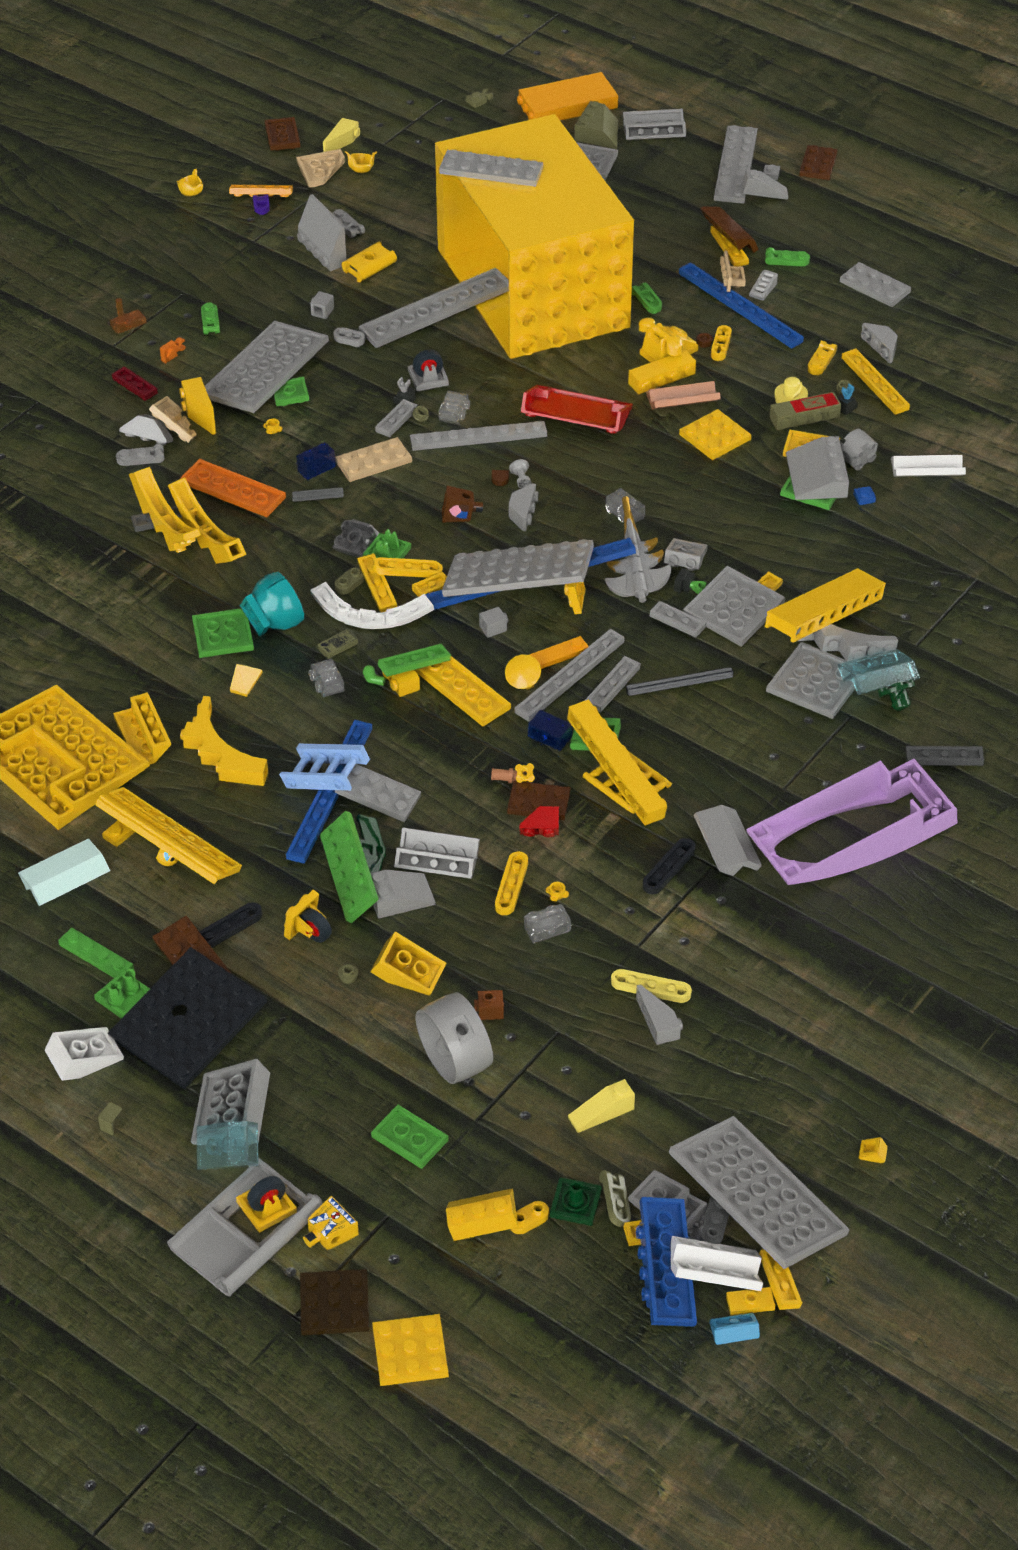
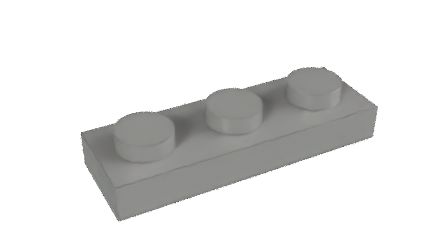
(395, 418)
(677, 619)

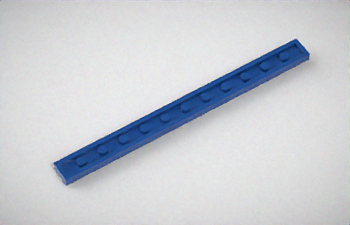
(599, 555)

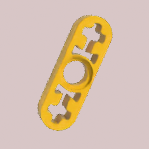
(723, 348)

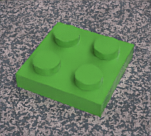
(292, 392)

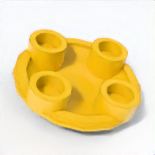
(523, 671)

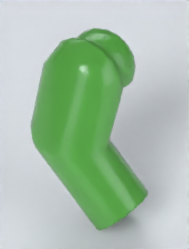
(371, 677)

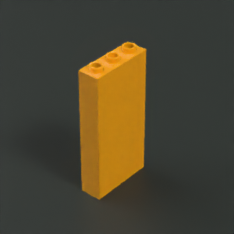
(567, 97)

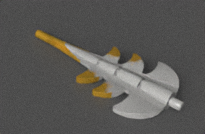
(638, 576)

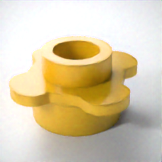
(272, 426)
(524, 778)
(557, 891)

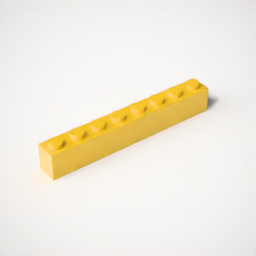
(617, 762)

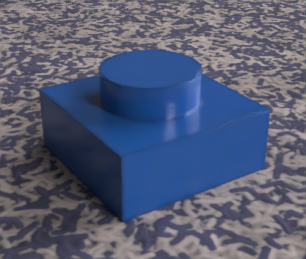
(864, 495)

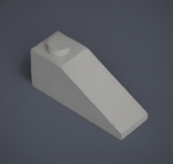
(760, 184)
(659, 1017)

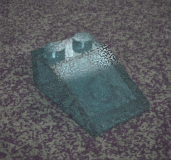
(227, 1145)

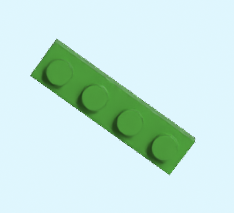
(414, 660)
(94, 953)

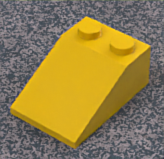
(197, 403)
(408, 965)

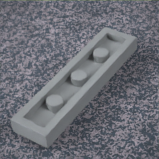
(613, 683)

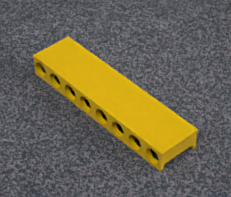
(825, 601)

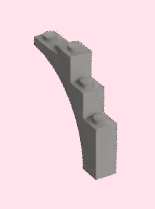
(850, 643)

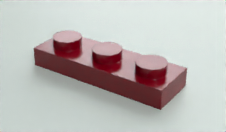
(134, 383)

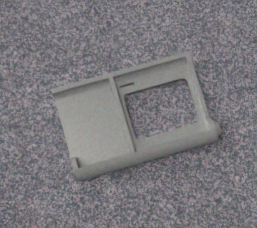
(224, 1251)

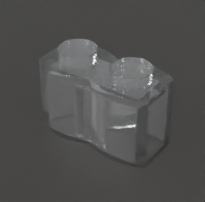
(454, 407)
(326, 678)

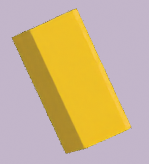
(143, 728)

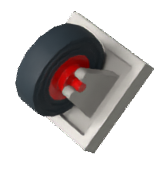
(428, 371)

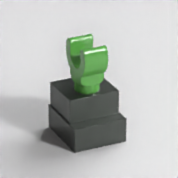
(685, 581)

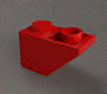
(541, 822)

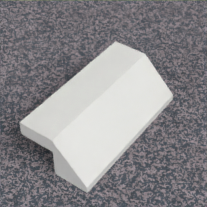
(927, 465)
(715, 1263)

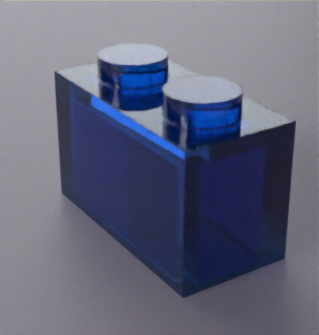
(316, 461)
(550, 730)

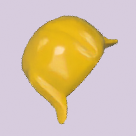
(361, 162)
(190, 185)

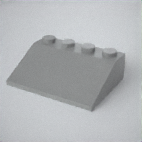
(322, 234)
(818, 469)
(233, 1095)

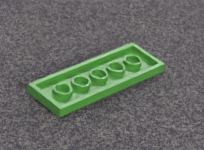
(348, 867)

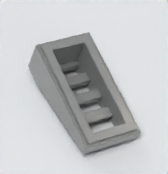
(765, 284)

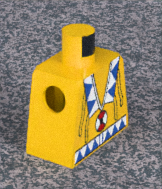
(330, 1225)

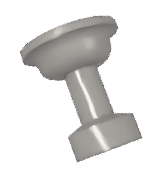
(519, 468)

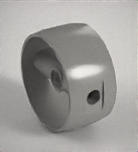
(454, 1037)

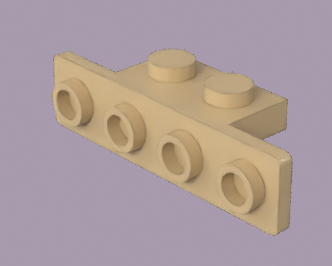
(732, 275)

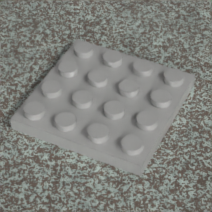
(734, 605)
(812, 681)

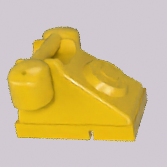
(664, 340)

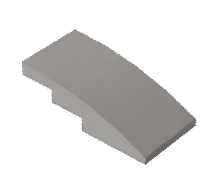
(661, 1186)

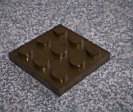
(334, 1302)

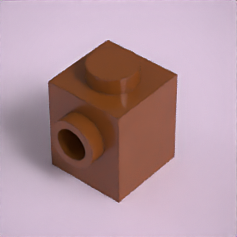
(490, 1004)

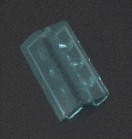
(878, 671)

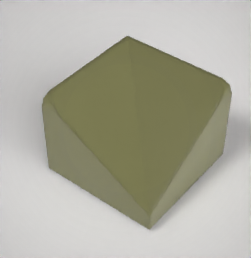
(108, 1116)

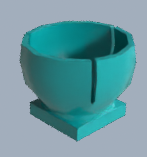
(272, 604)

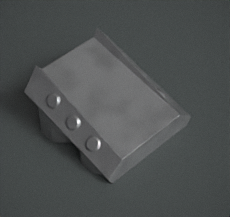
(355, 538)

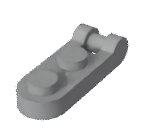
(352, 228)
(140, 455)

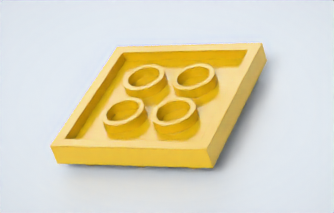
(715, 434)
(410, 1349)

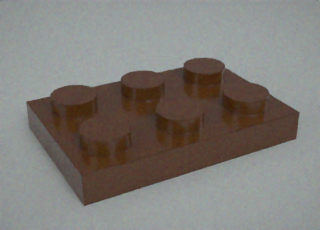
(282, 133)
(818, 162)
(527, 797)

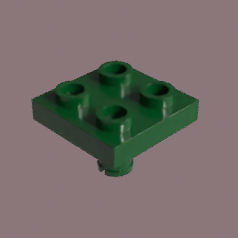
(576, 1201)

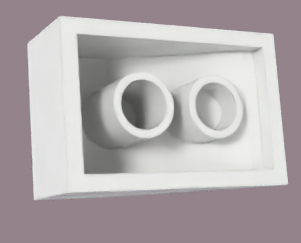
(82, 1052)

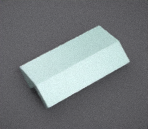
(64, 871)

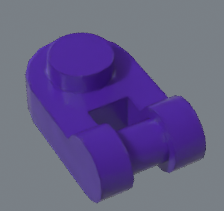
(261, 204)

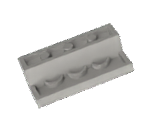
(654, 124)
(727, 839)
(437, 853)

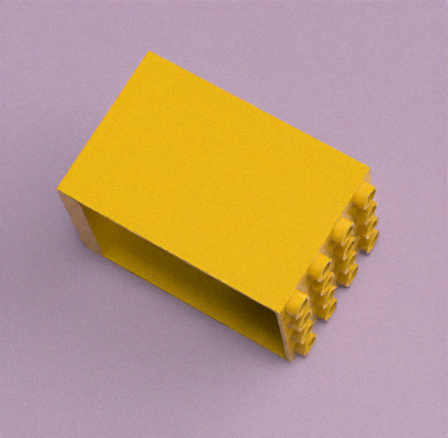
(555, 242)

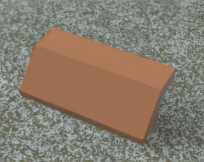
(682, 395)

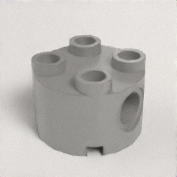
(859, 449)

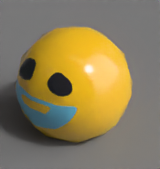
(165, 859)

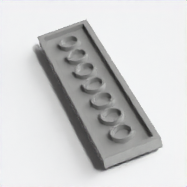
(735, 159)

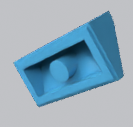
(735, 1328)

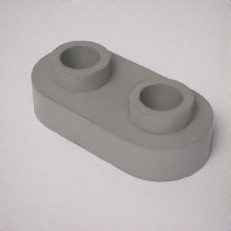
(349, 337)

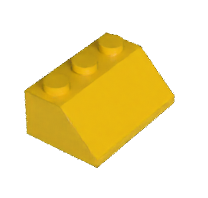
(482, 1214)

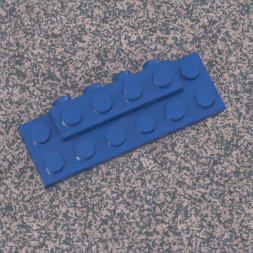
(667, 1296)

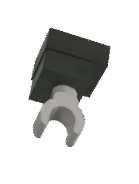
(405, 392)

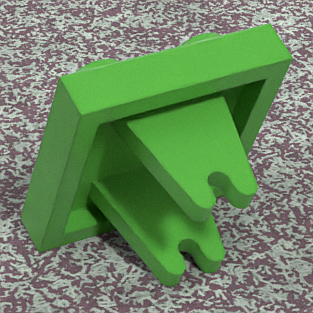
(388, 546)

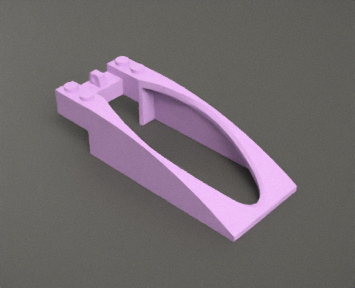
(863, 789)

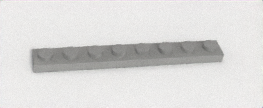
(478, 435)
(569, 675)

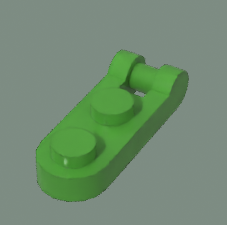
(786, 257)
(647, 298)
(210, 318)

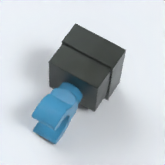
(847, 401)

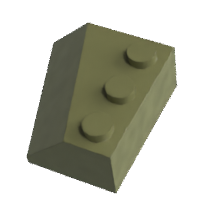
(597, 126)

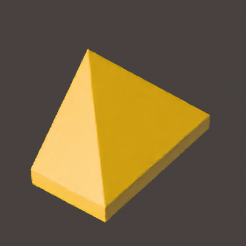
(244, 679)

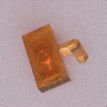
(126, 321)

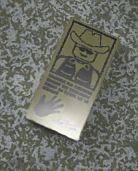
(337, 644)

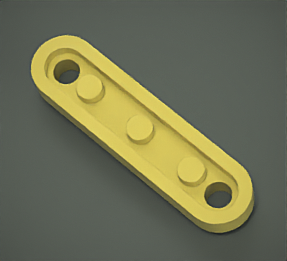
(658, 986)

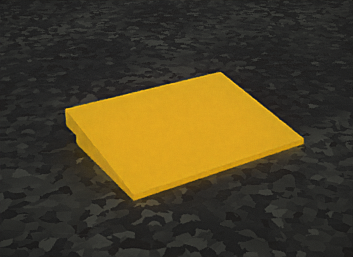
(62, 756)

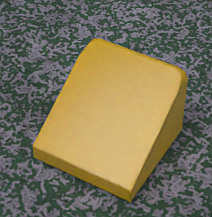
(873, 1150)

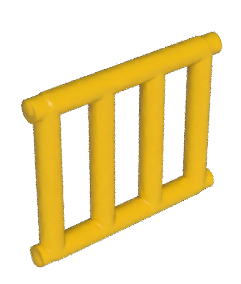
(618, 797)

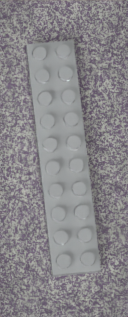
(435, 307)

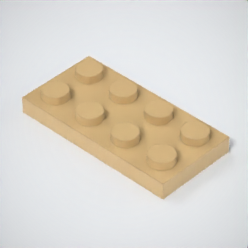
(373, 459)

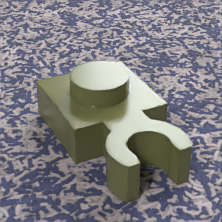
(477, 99)

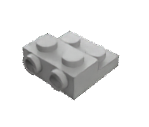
(685, 554)

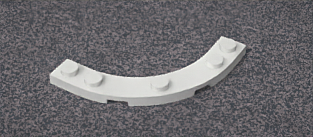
(369, 618)

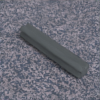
(317, 494)

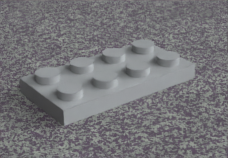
(875, 284)
(381, 793)

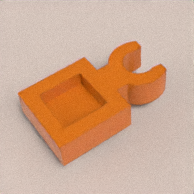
(170, 349)

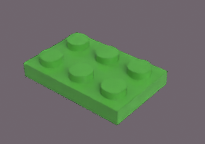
(409, 1136)

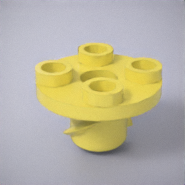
(790, 390)

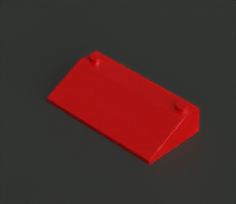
(575, 408)

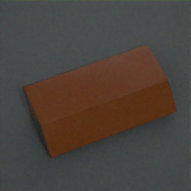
(729, 228)

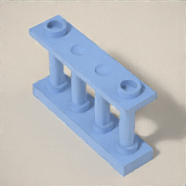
(324, 753)

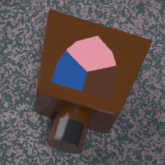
(459, 505)

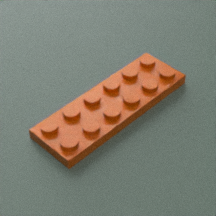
(234, 488)

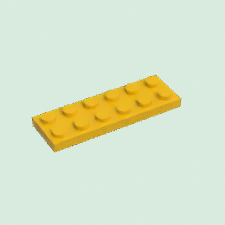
(465, 690)

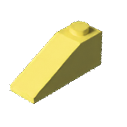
(342, 135)
(603, 1106)

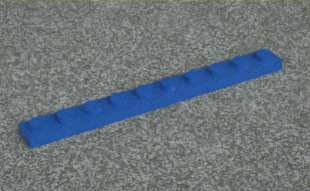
(741, 305)
(323, 802)

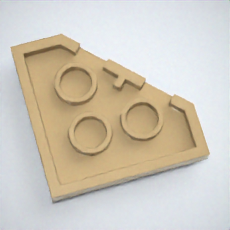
(320, 166)
(171, 415)

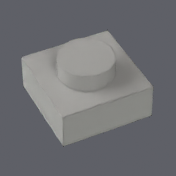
(772, 171)

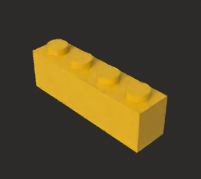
(661, 372)

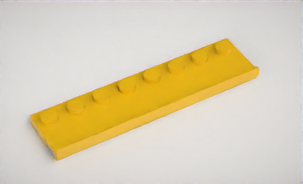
(168, 835)

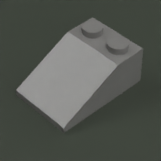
(400, 892)

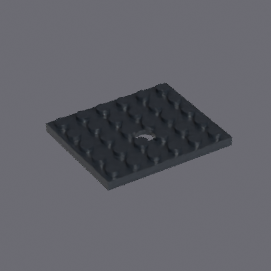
(186, 1044)

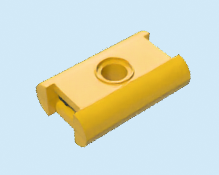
(369, 261)

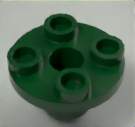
(898, 694)

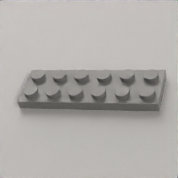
(491, 168)

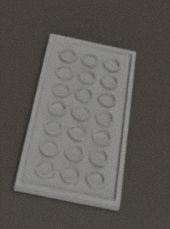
(264, 366)
(518, 568)
(759, 1192)

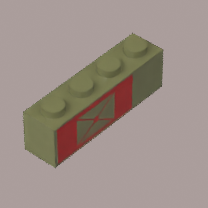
(805, 411)

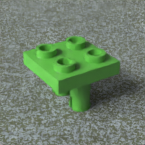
(121, 993)

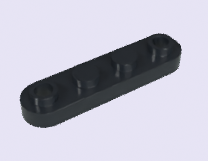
(668, 866)
(232, 924)

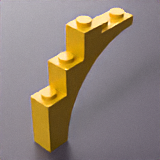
(152, 501)
(222, 546)
(229, 762)

